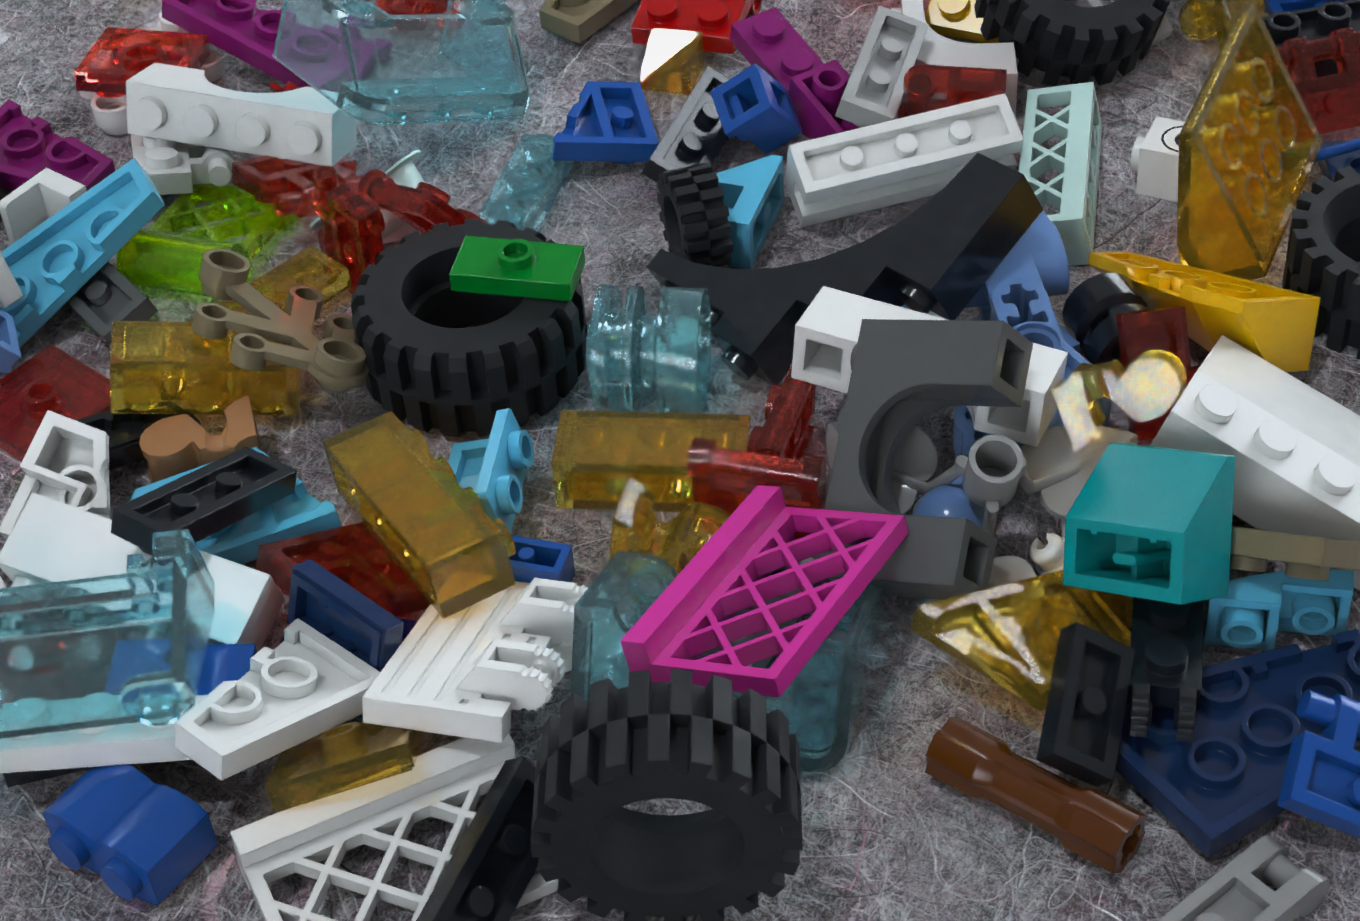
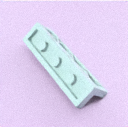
(1074, 157)

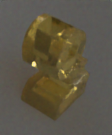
(1141, 391)
(677, 542)

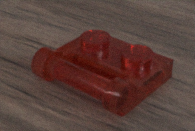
(956, 83)
(416, 206)
(728, 476)

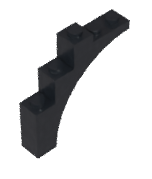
(925, 261)

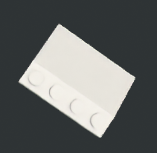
(1289, 442)

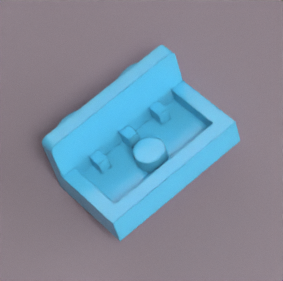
(496, 466)

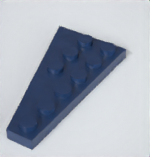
(1241, 741)

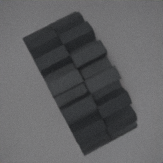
(695, 215)

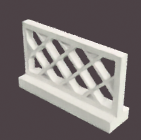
(365, 815)

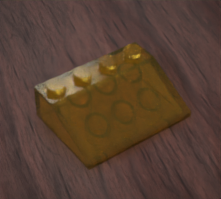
(1242, 156)

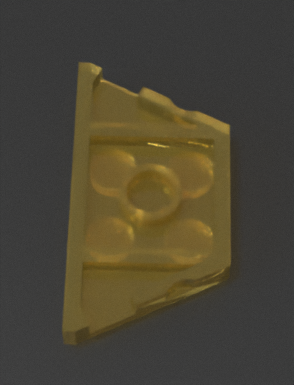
(1016, 627)

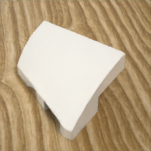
(64, 464)

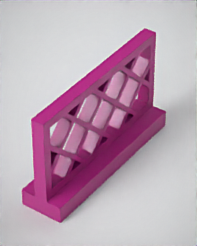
(733, 575)

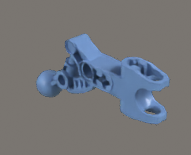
(1020, 297)

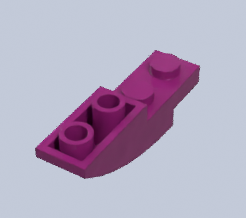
(786, 56)

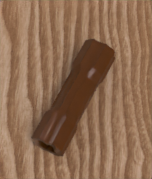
(1079, 817)

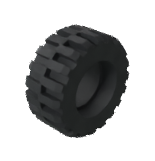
(457, 375)

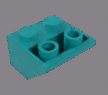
(1153, 525)

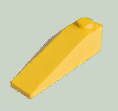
(1257, 316)

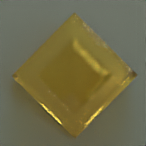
(672, 61)

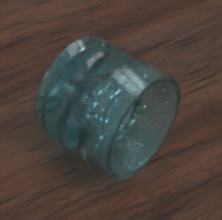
(650, 349)

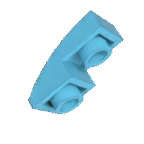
(1275, 602)

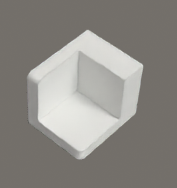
(37, 202)

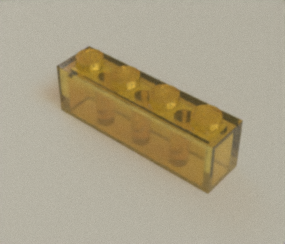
(421, 513)

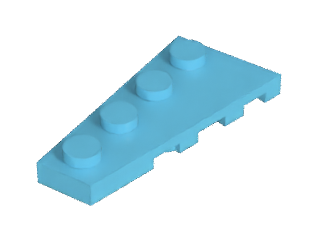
(76, 244)

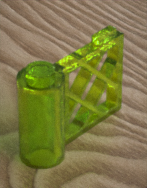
(173, 260)

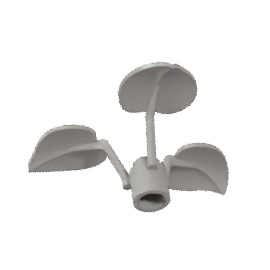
(993, 475)

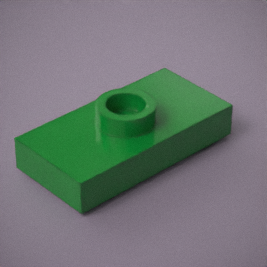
(517, 268)

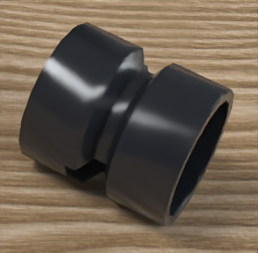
(1092, 312)

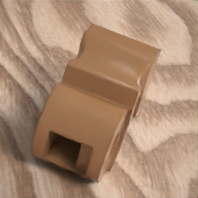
(183, 444)

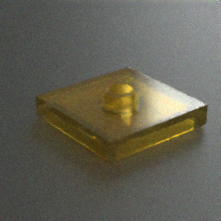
(341, 761)

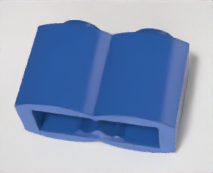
(129, 832)

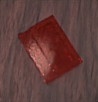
(787, 420)

